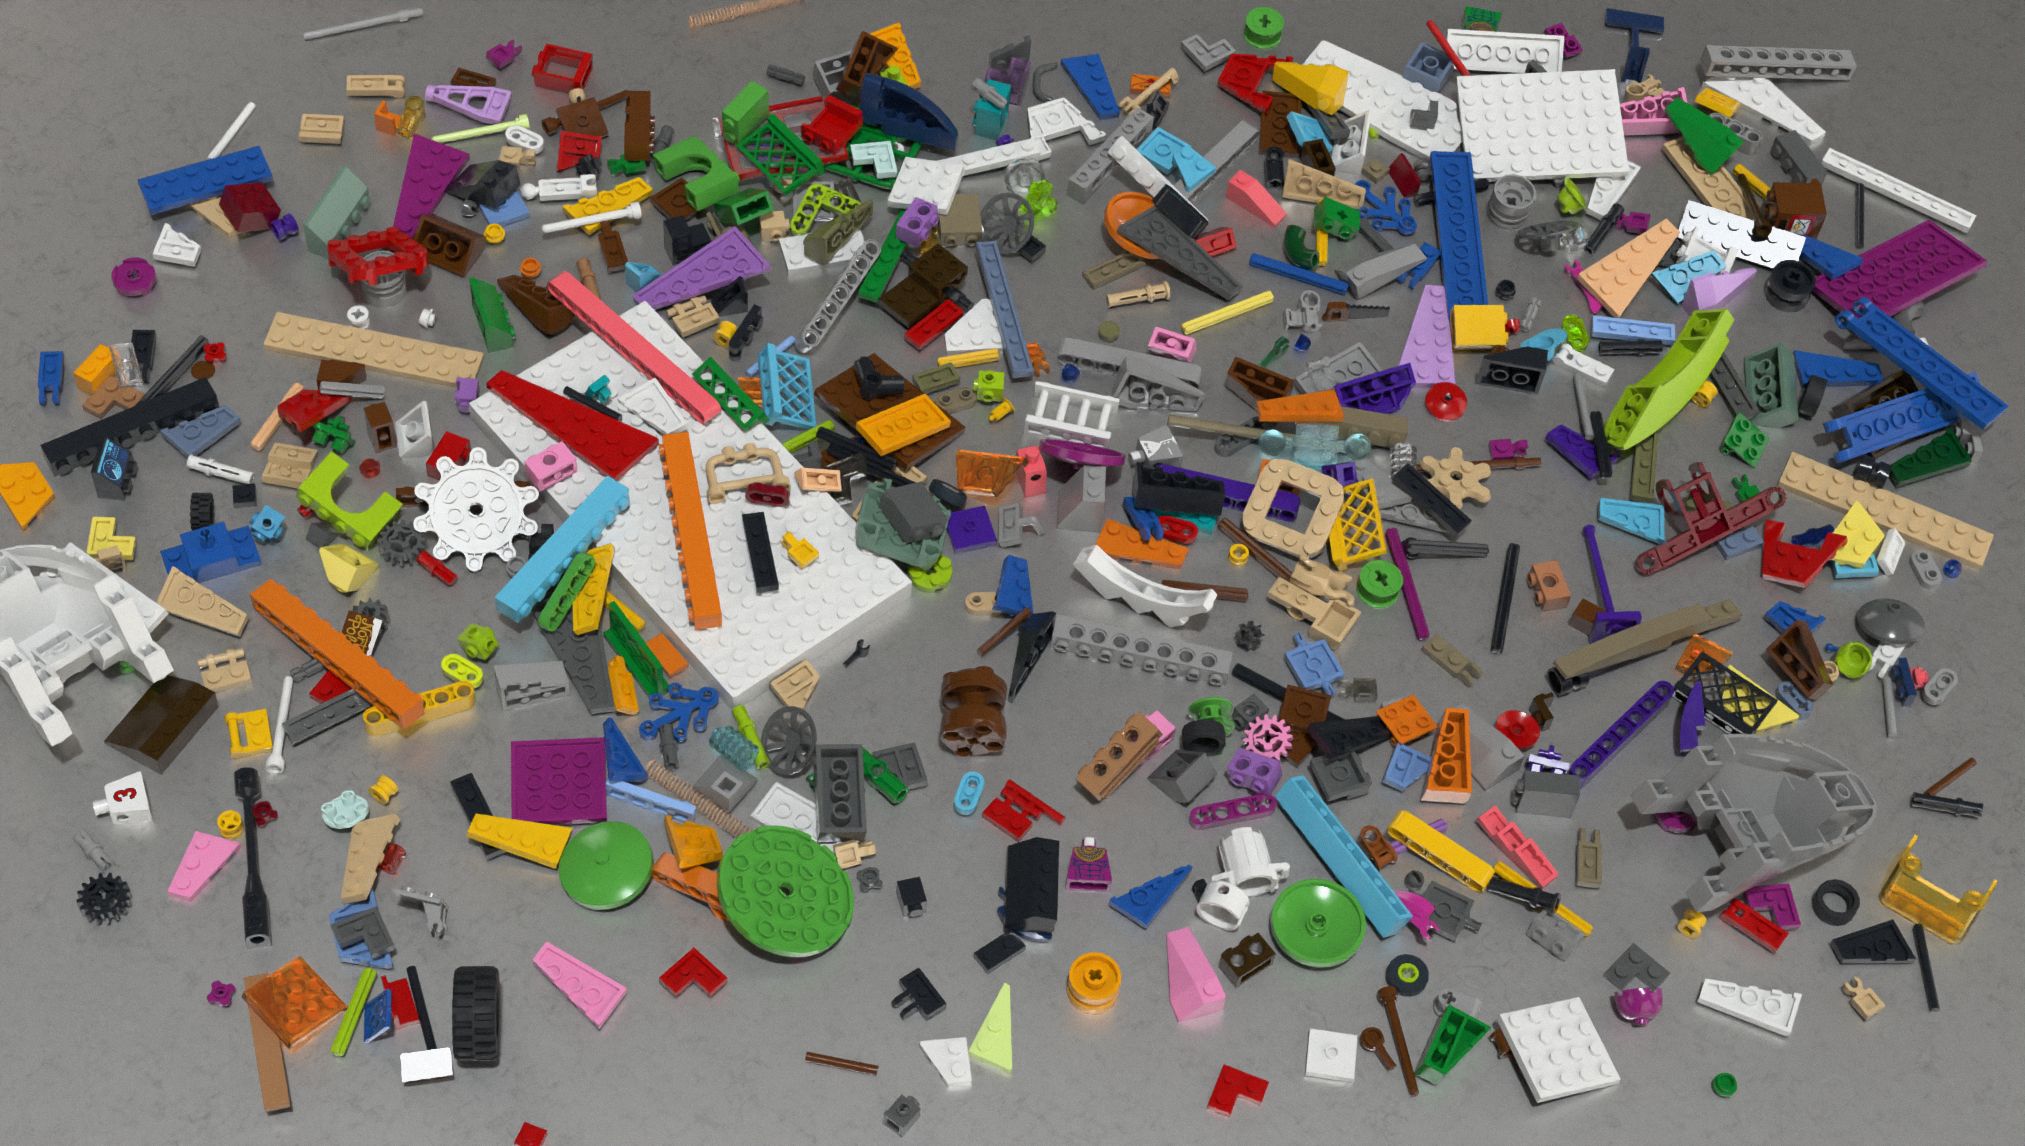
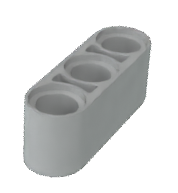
(1750, 136)

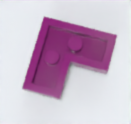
(1777, 899)

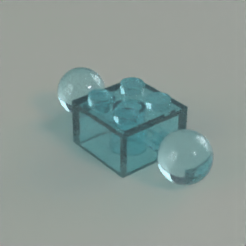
(1314, 444)

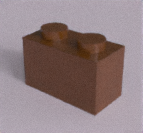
(380, 427)

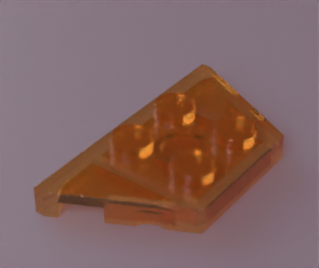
(986, 472)

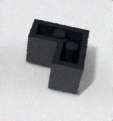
(682, 240)

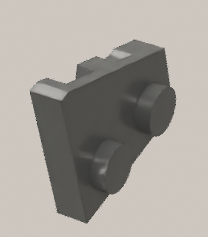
(905, 764)

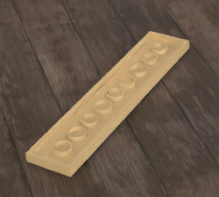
(375, 349)
(1888, 510)

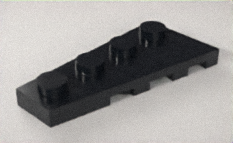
(1348, 735)

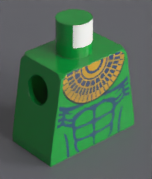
(1480, 19)

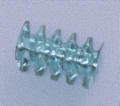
(734, 747)

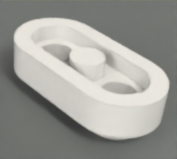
(526, 139)

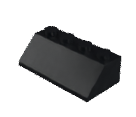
(1032, 885)

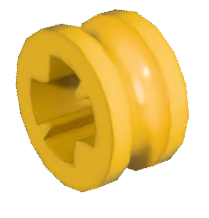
(1243, 550)

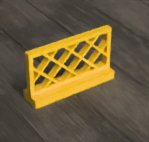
(1337, 536)

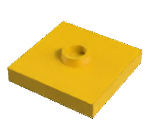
(1718, 102)

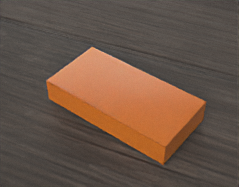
(668, 655)

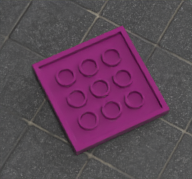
(559, 781)

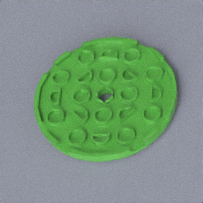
(781, 924)

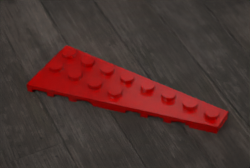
(592, 436)

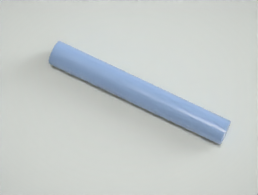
(781, 347)

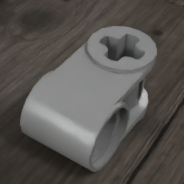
(1465, 1003)

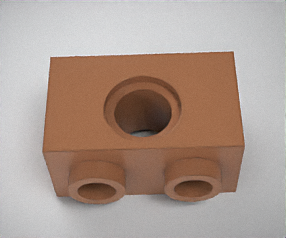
(1549, 586)

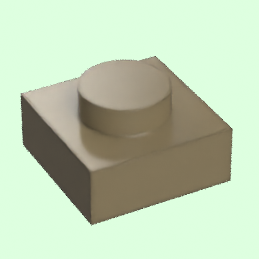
(1375, 170)

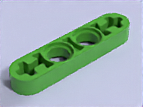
(551, 619)

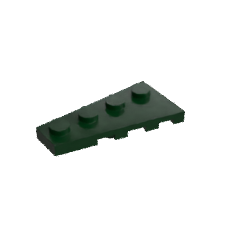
(1935, 458)

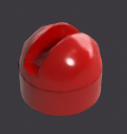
(1512, 324)

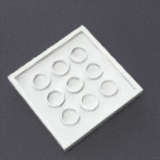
(1558, 1049)

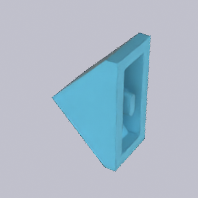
(640, 275)

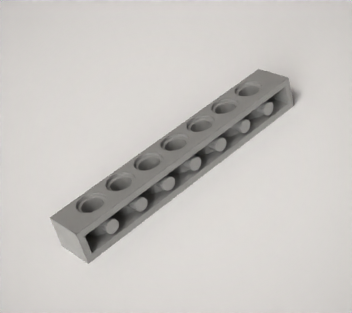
(1777, 62)
(1134, 641)

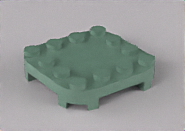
(879, 535)

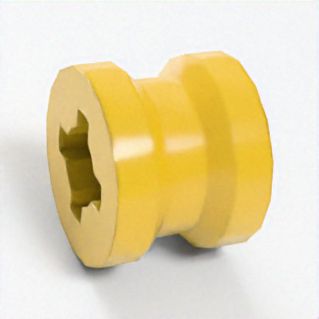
(725, 333)
(1705, 394)
(383, 789)
(228, 819)
(1692, 923)

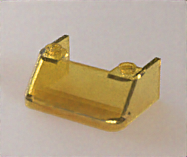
(1928, 904)

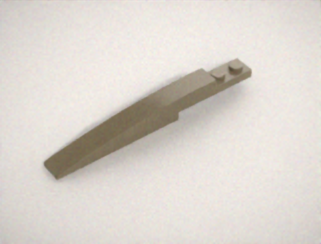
(1647, 637)

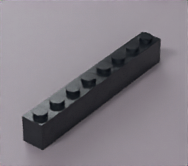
(130, 425)

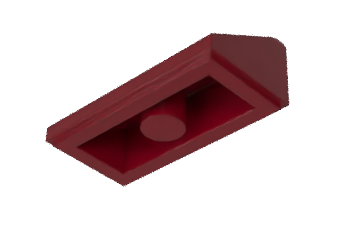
(1404, 176)

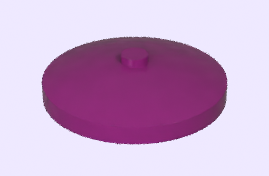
(1081, 453)

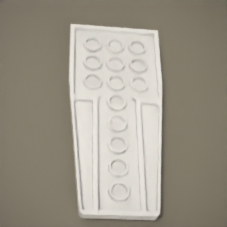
(1391, 102)

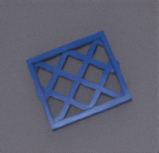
(385, 996)

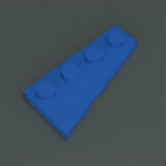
(1093, 84)

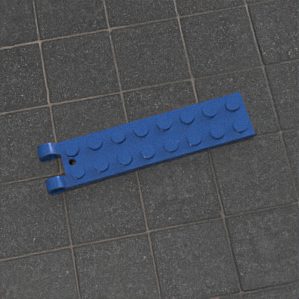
(1922, 363)
(1893, 422)

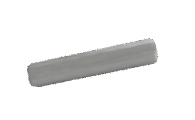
(350, 389)

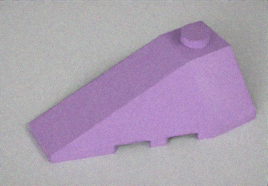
(1716, 291)

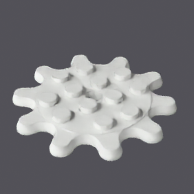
(476, 485)

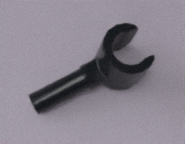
(859, 652)
(1198, 888)

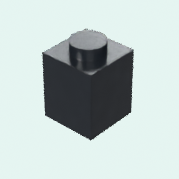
(911, 897)

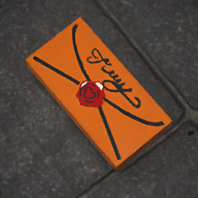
(1142, 82)

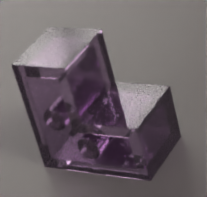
(1017, 77)

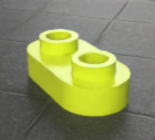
(463, 671)

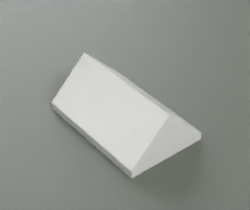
(1350, 151)

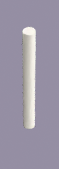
(232, 131)

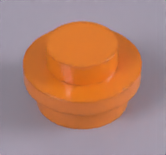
(530, 267)

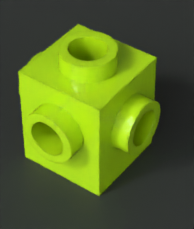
(989, 386)
(478, 641)

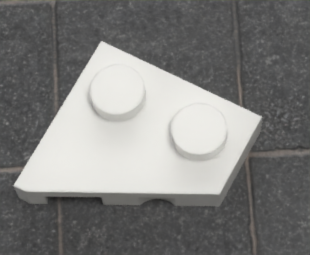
(176, 248)
(950, 1060)

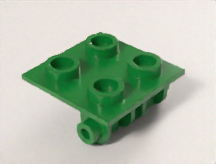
(1745, 440)

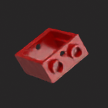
(564, 56)

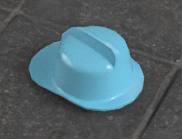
(1546, 340)

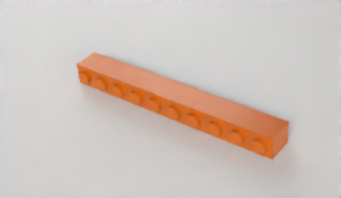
(691, 530)
(338, 654)

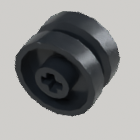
(1790, 286)

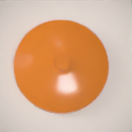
(1120, 210)

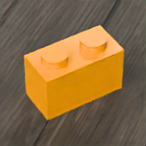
(95, 370)

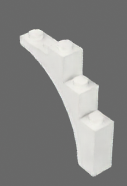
(1115, 581)

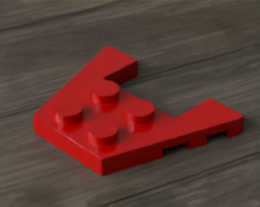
(1243, 76)
(1795, 563)

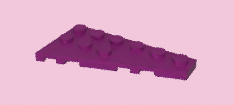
(427, 175)

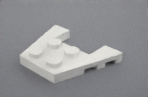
(1058, 119)

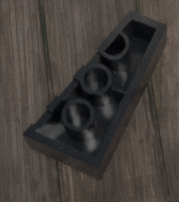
(1176, 492)

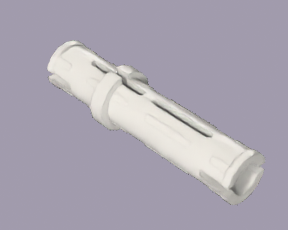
(242, 475)

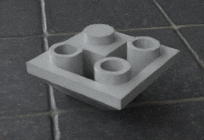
(724, 783)

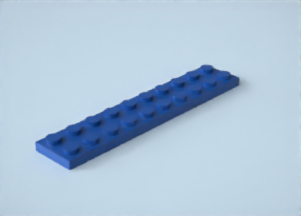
(1458, 229)

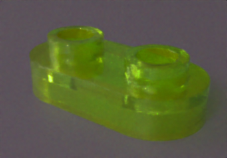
(1578, 336)

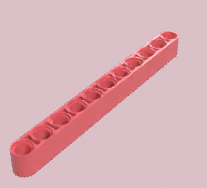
(634, 347)

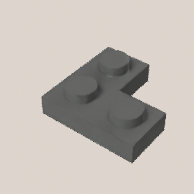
(367, 927)
(1637, 964)

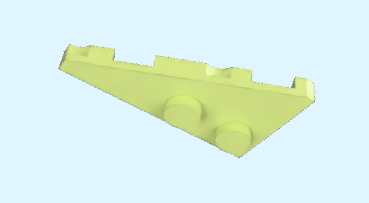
(994, 1038)

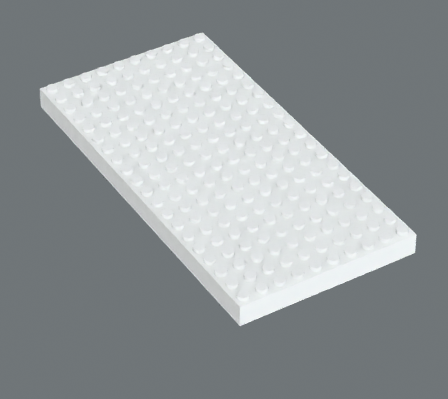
(759, 631)

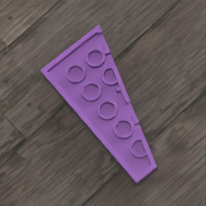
(705, 271)

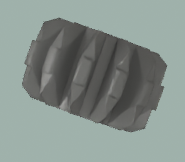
(374, 610)

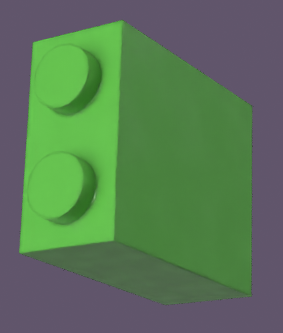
(745, 113)

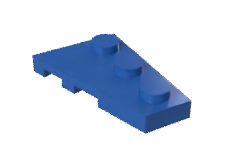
(1828, 259)

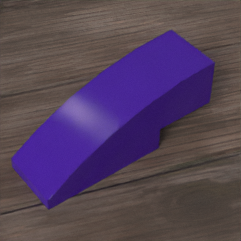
(1692, 720)

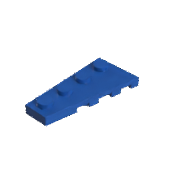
(1837, 370)

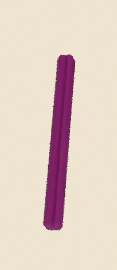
(1408, 585)

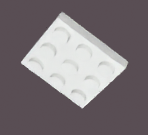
(926, 180)

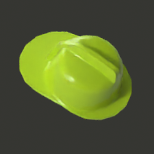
(1571, 198)

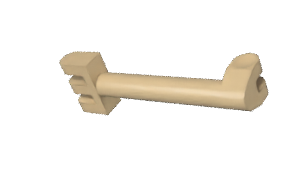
(1130, 105)

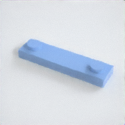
(1632, 330)
(651, 801)

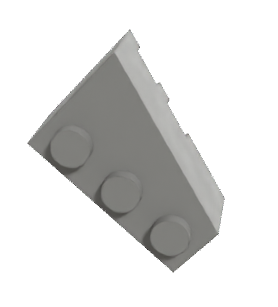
(828, 73)

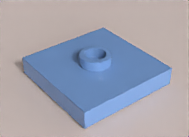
(508, 212)

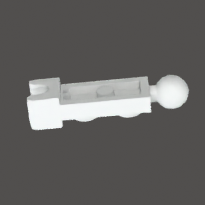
(562, 188)

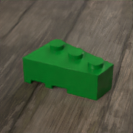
(1449, 1043)

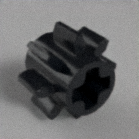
(588, 165)
(1254, 637)

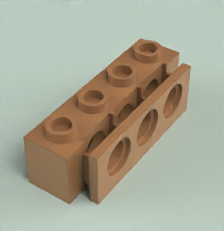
(1119, 769)

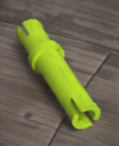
(747, 728)

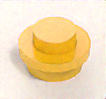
(494, 233)

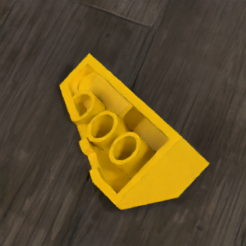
(1315, 84)

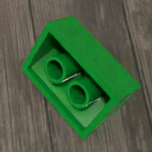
(491, 316)

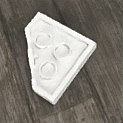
(974, 331)

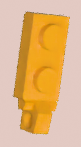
(622, 686)

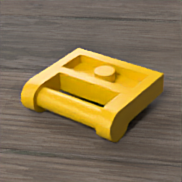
(257, 733)

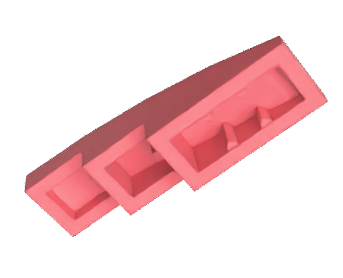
(1516, 847)

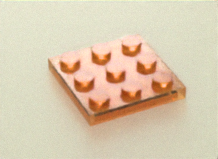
(294, 1002)

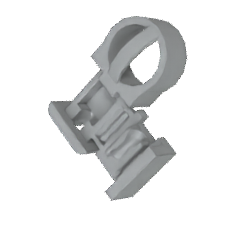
(1305, 315)

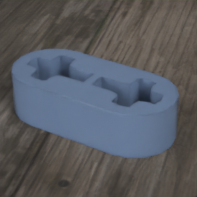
(1794, 699)

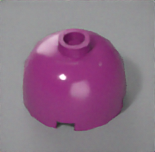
(1639, 1004)

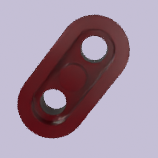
(767, 494)

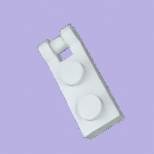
(1589, 368)

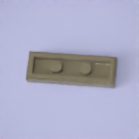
(1112, 269)

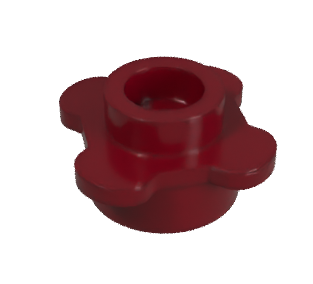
(264, 807)

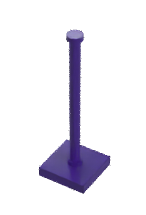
(1606, 622)

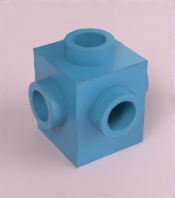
(270, 517)

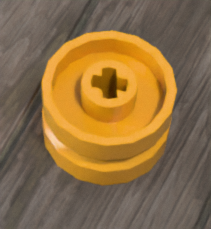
(1093, 983)

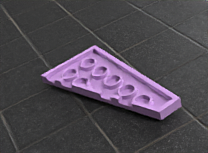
(1430, 341)

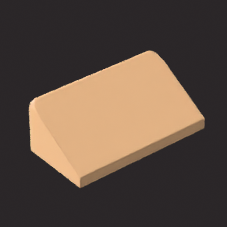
(819, 479)

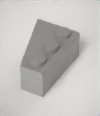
(530, 683)

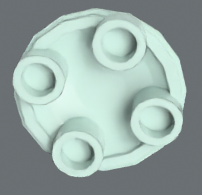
(345, 810)

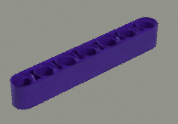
(1237, 494)
(1625, 727)

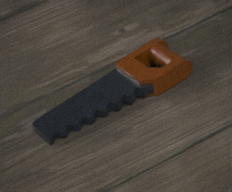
(1349, 311)

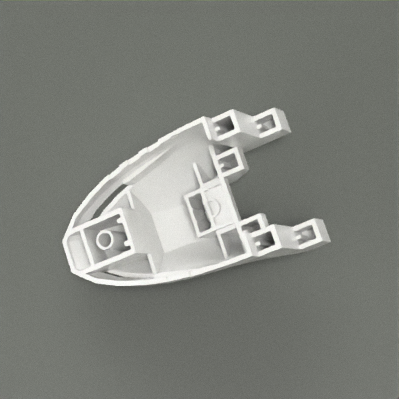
(62, 627)

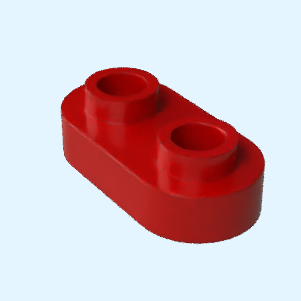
(1176, 529)

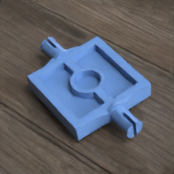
(1314, 665)

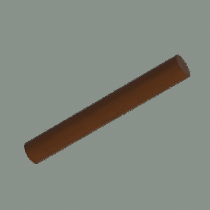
(1004, 631)
(1951, 777)
(841, 1063)

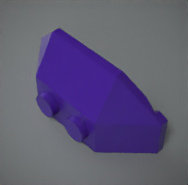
(1379, 391)

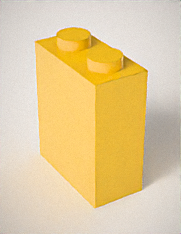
(1478, 327)

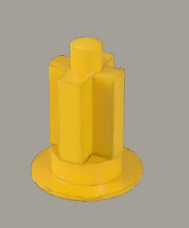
(1001, 410)

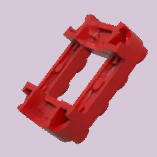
(407, 255)

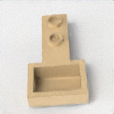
(1330, 620)

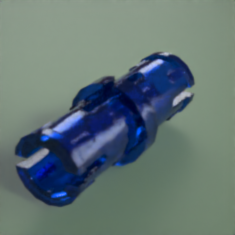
(1812, 536)

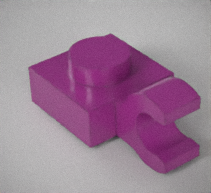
(1503, 449)

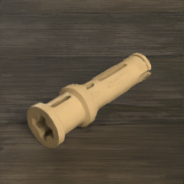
(1150, 293)

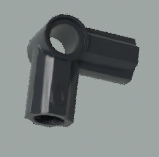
(874, 383)

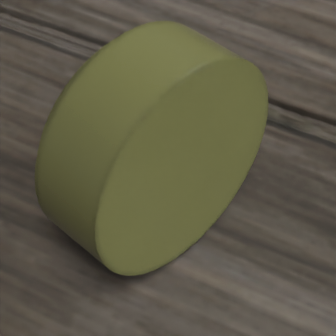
(1109, 331)

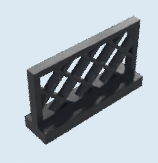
(1717, 714)

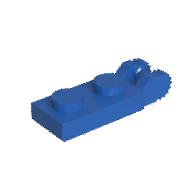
(1421, 270)
(50, 375)
(1144, 520)

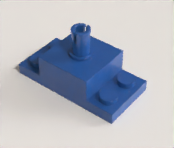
(213, 552)

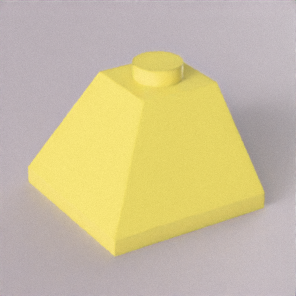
(346, 567)

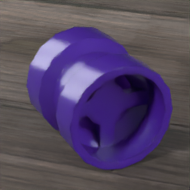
(284, 226)

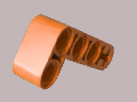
(691, 880)

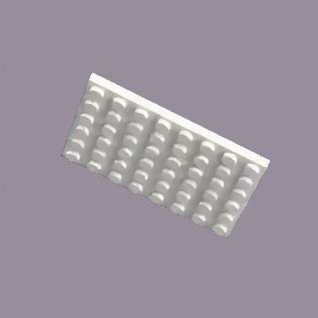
(1543, 125)

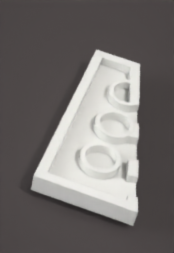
(1609, 191)
(1760, 1007)

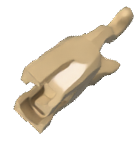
(1321, 580)

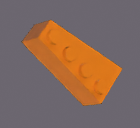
(1450, 761)

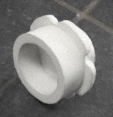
(427, 318)

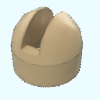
(577, 95)

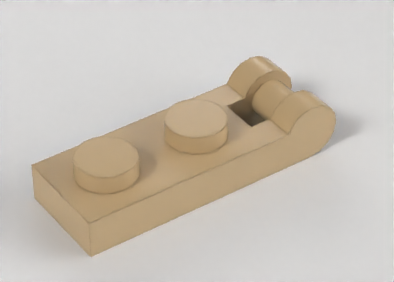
(375, 85)

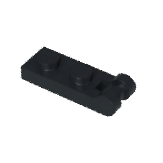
(745, 332)

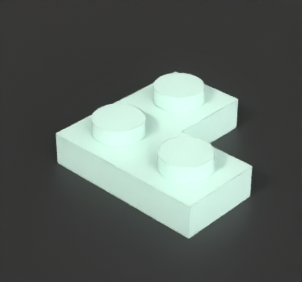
(878, 154)

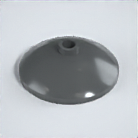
(1891, 621)

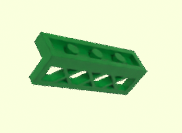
(729, 383)

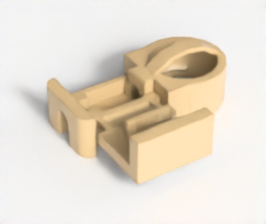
(1646, 88)
(111, 558)

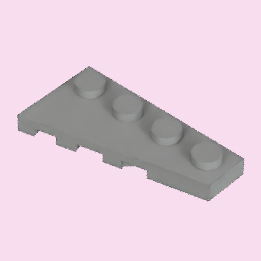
(1345, 366)
(1412, 514)

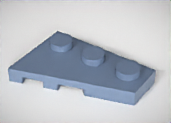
(199, 434)

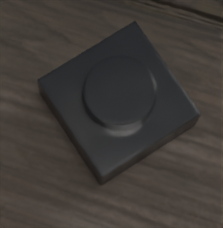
(1032, 249)
(244, 496)

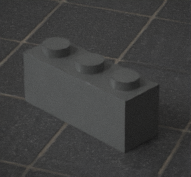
(1798, 158)

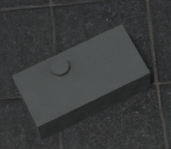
(839, 792)

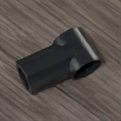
(1274, 167)

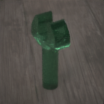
(1279, 348)

